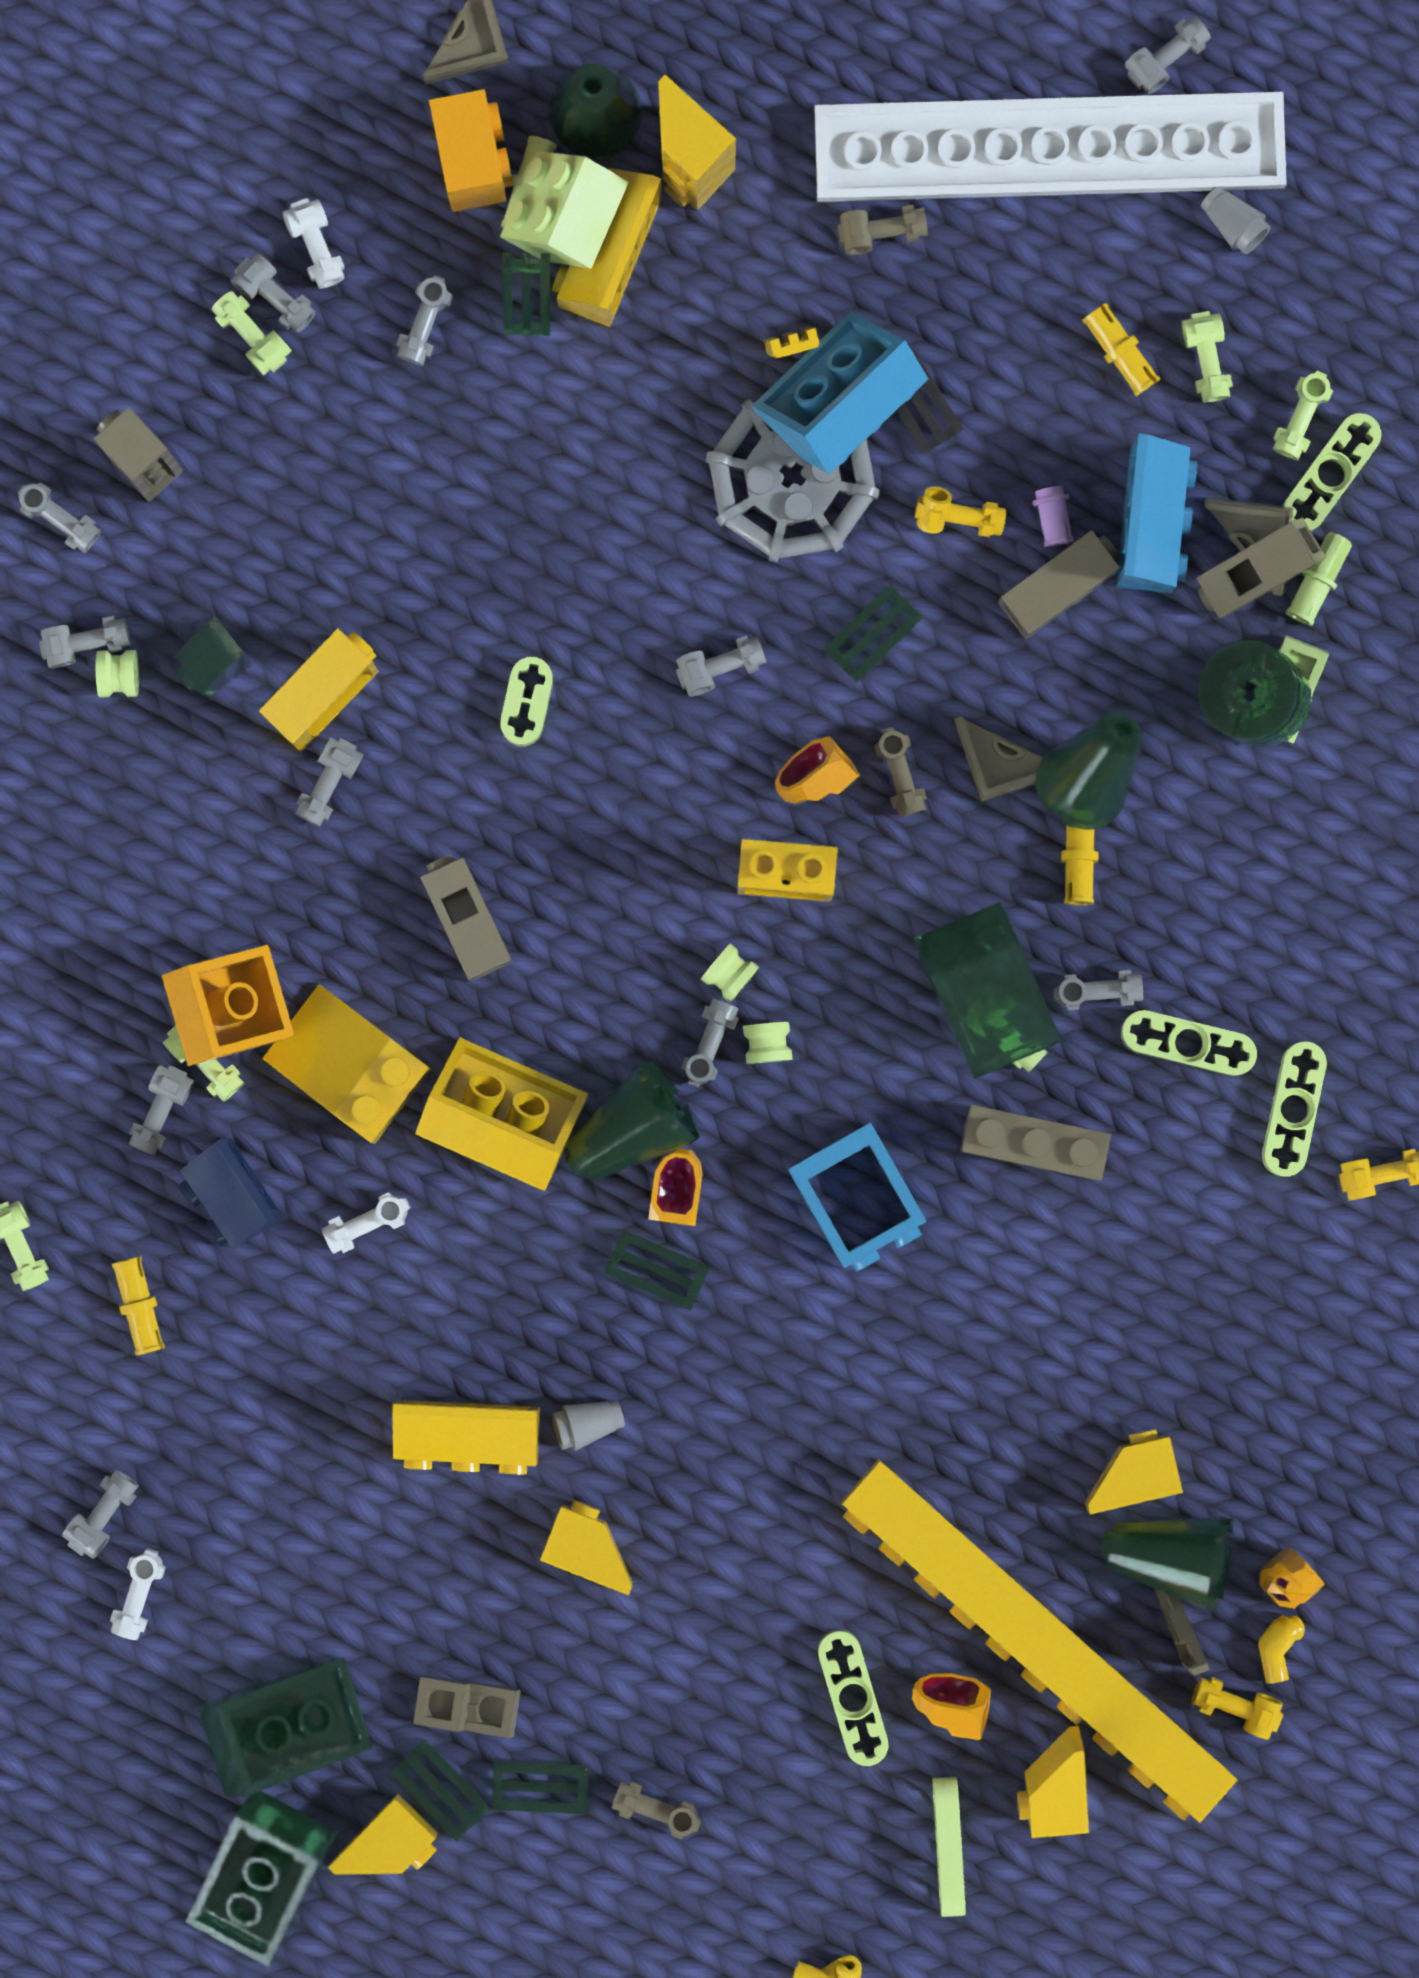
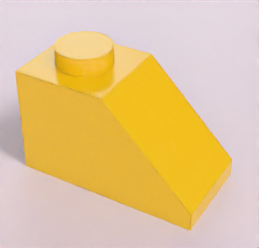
(1136, 1473)
(586, 1548)
(1056, 1789)
(388, 1843)

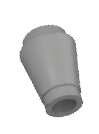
(1236, 220)
(585, 1423)

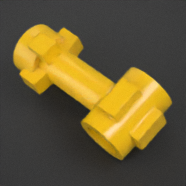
(936, 508)
(1359, 1178)
(1261, 1715)

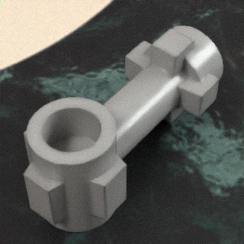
(1149, 70)
(255, 277)
(434, 299)
(36, 502)
(60, 646)
(697, 673)
(339, 759)
(1073, 991)
(700, 1067)
(170, 1087)
(85, 1534)

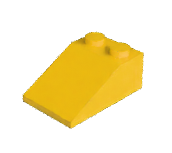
(347, 1064)

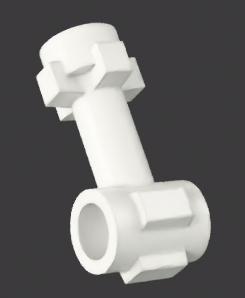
(305, 219)
(389, 1211)
(143, 1570)

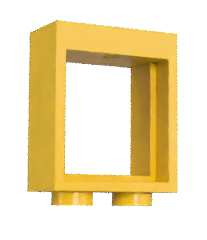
(321, 688)
(806, 867)

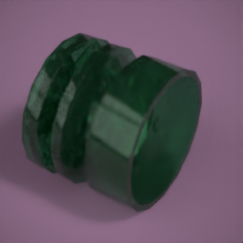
(1280, 699)

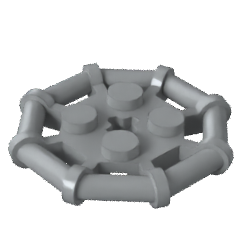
(781, 503)

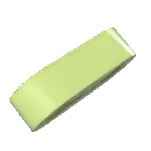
(515, 699)

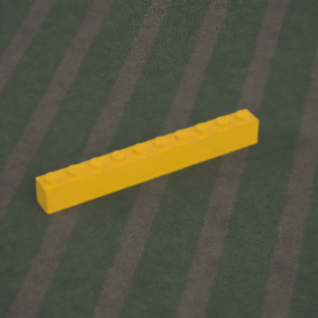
(1039, 1641)

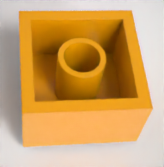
(467, 148)
(227, 1005)

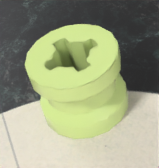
(117, 673)
(729, 973)
(767, 1042)

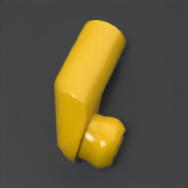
(1275, 1643)
(843, 1967)

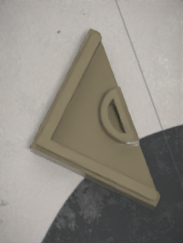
(469, 44)
(1249, 522)
(995, 762)
(1182, 1634)

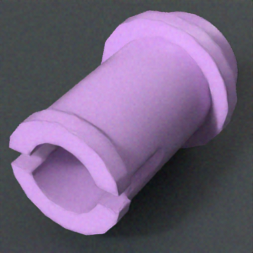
(1054, 515)

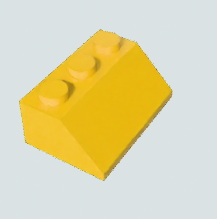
(694, 146)
(599, 290)
(501, 1114)
(465, 1435)

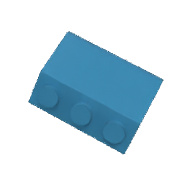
(841, 391)
(1155, 515)

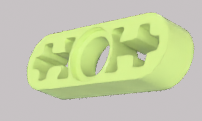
(1341, 439)
(1225, 1040)
(1290, 1072)
(851, 1734)
(948, 1846)

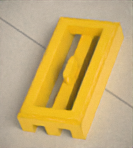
(792, 343)

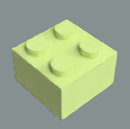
(563, 208)

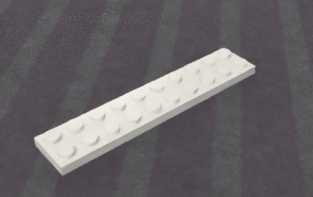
(1050, 146)

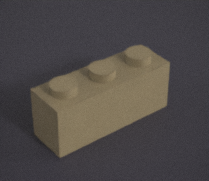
(137, 452)
(1035, 1143)

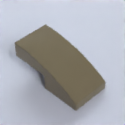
(467, 1706)

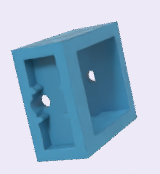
(900, 1233)

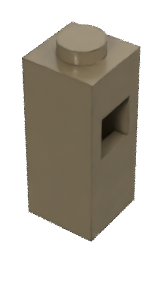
(1259, 568)
(1060, 583)
(465, 917)

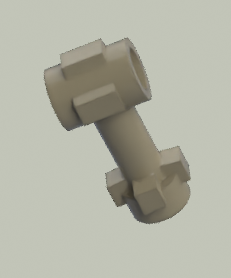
(858, 232)
(892, 749)
(680, 1818)

